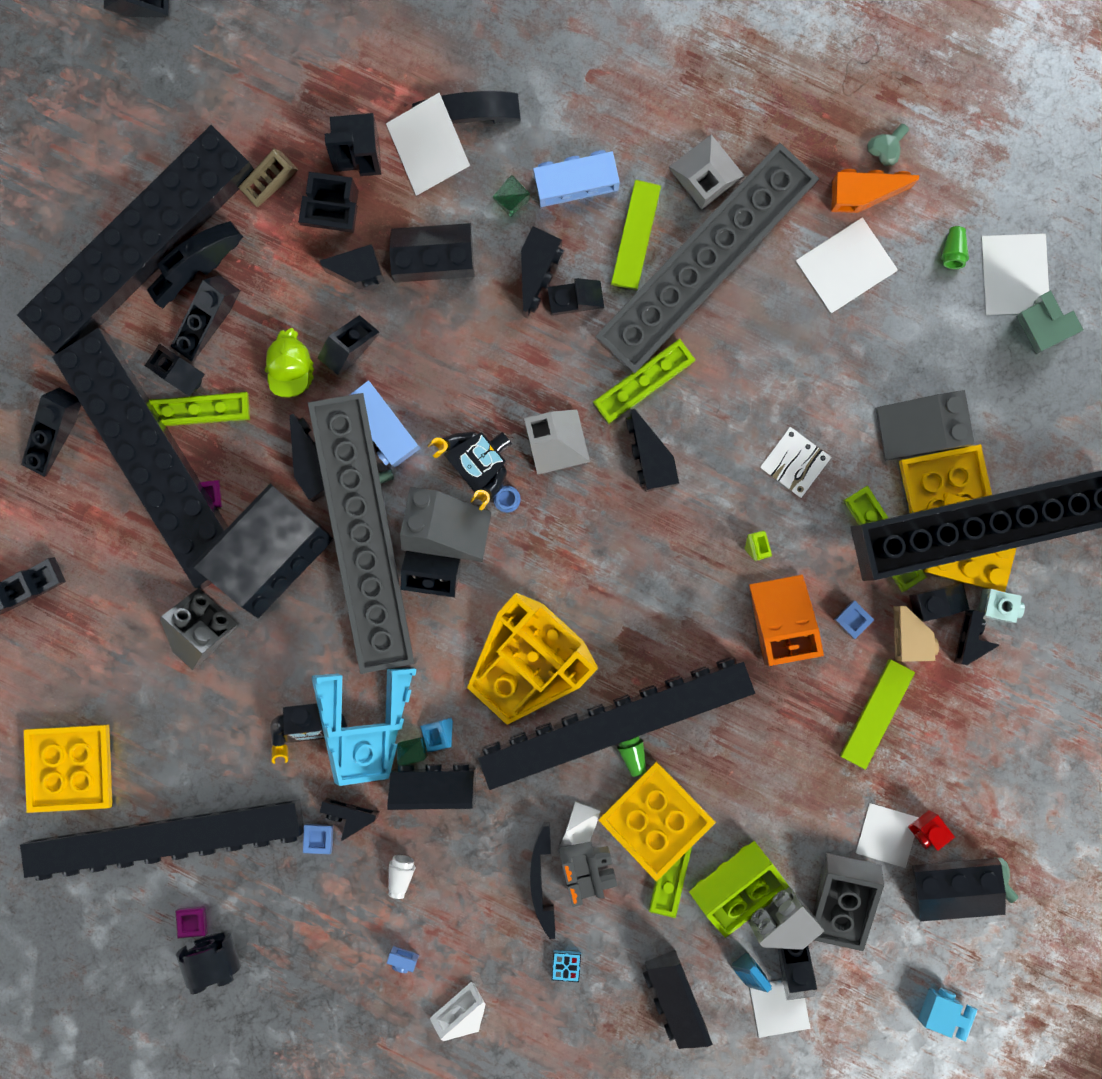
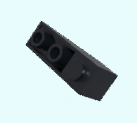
(537, 259)
(204, 316)
(50, 429)
(305, 459)
(655, 460)
(797, 973)

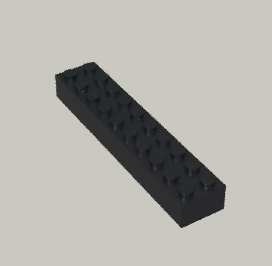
(137, 241)
(143, 448)
(978, 526)
(615, 723)

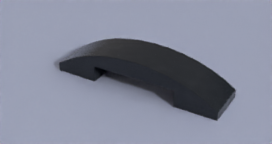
(481, 106)
(544, 912)

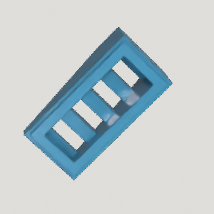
(751, 973)

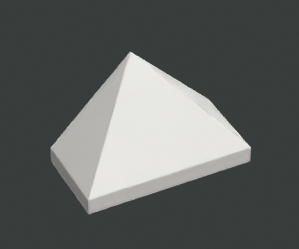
(579, 825)
(460, 1015)

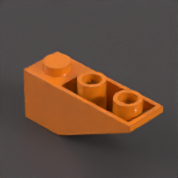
(858, 191)

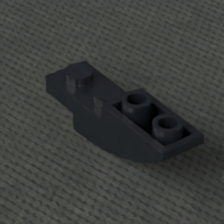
(197, 253)

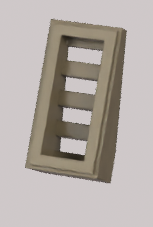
(274, 184)

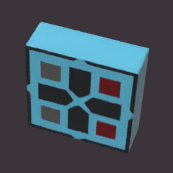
(566, 966)

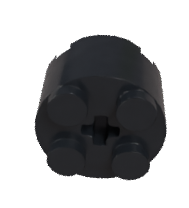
(209, 962)

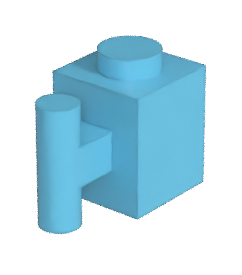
(943, 1013)

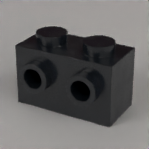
(430, 574)

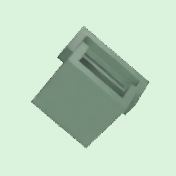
(1046, 324)

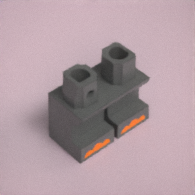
(581, 871)

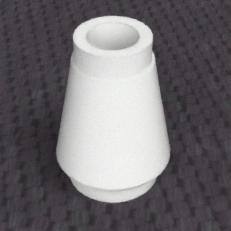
(400, 874)

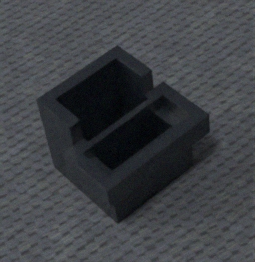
(354, 144)
(329, 202)

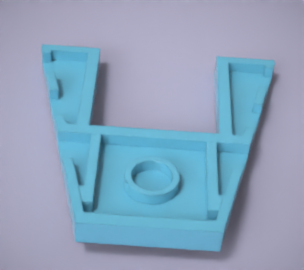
(362, 751)

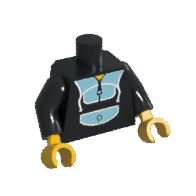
(476, 461)
(296, 725)

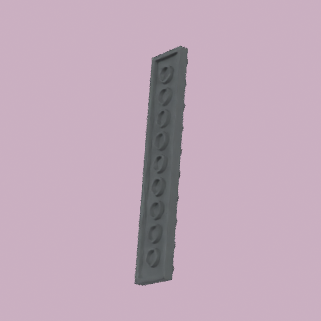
(706, 258)
(361, 532)

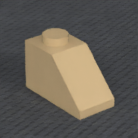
(912, 637)

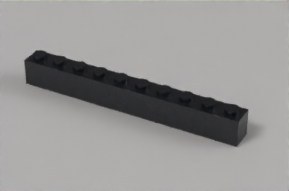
(161, 839)

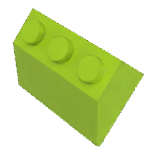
(738, 889)

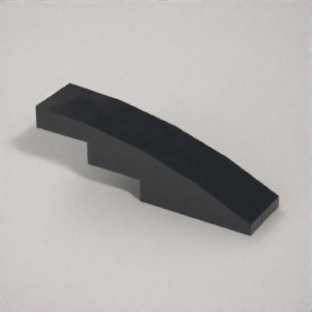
(29, 584)

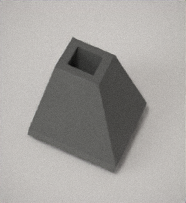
(196, 628)

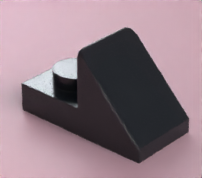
(576, 297)
(969, 645)
(355, 816)

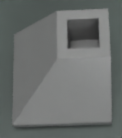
(706, 171)
(556, 440)
(785, 923)

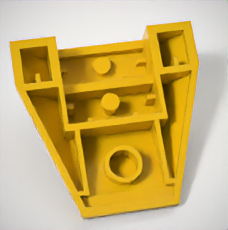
(529, 660)

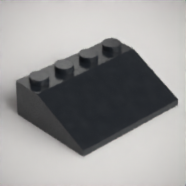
(263, 551)

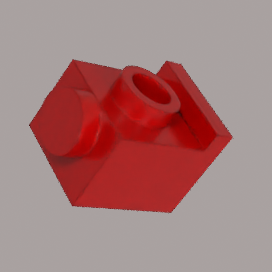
(931, 831)

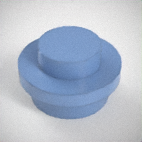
(507, 499)

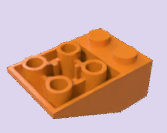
(785, 621)

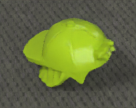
(288, 365)

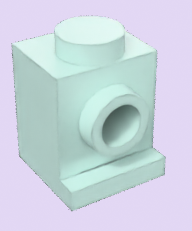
(991, 605)

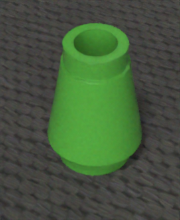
(955, 249)
(633, 755)

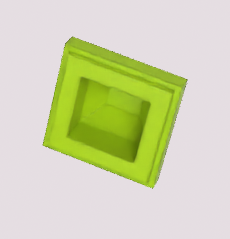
(758, 546)

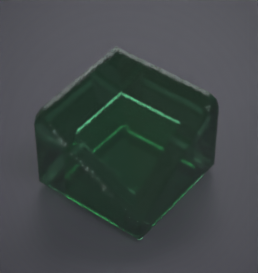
(511, 196)
(411, 751)

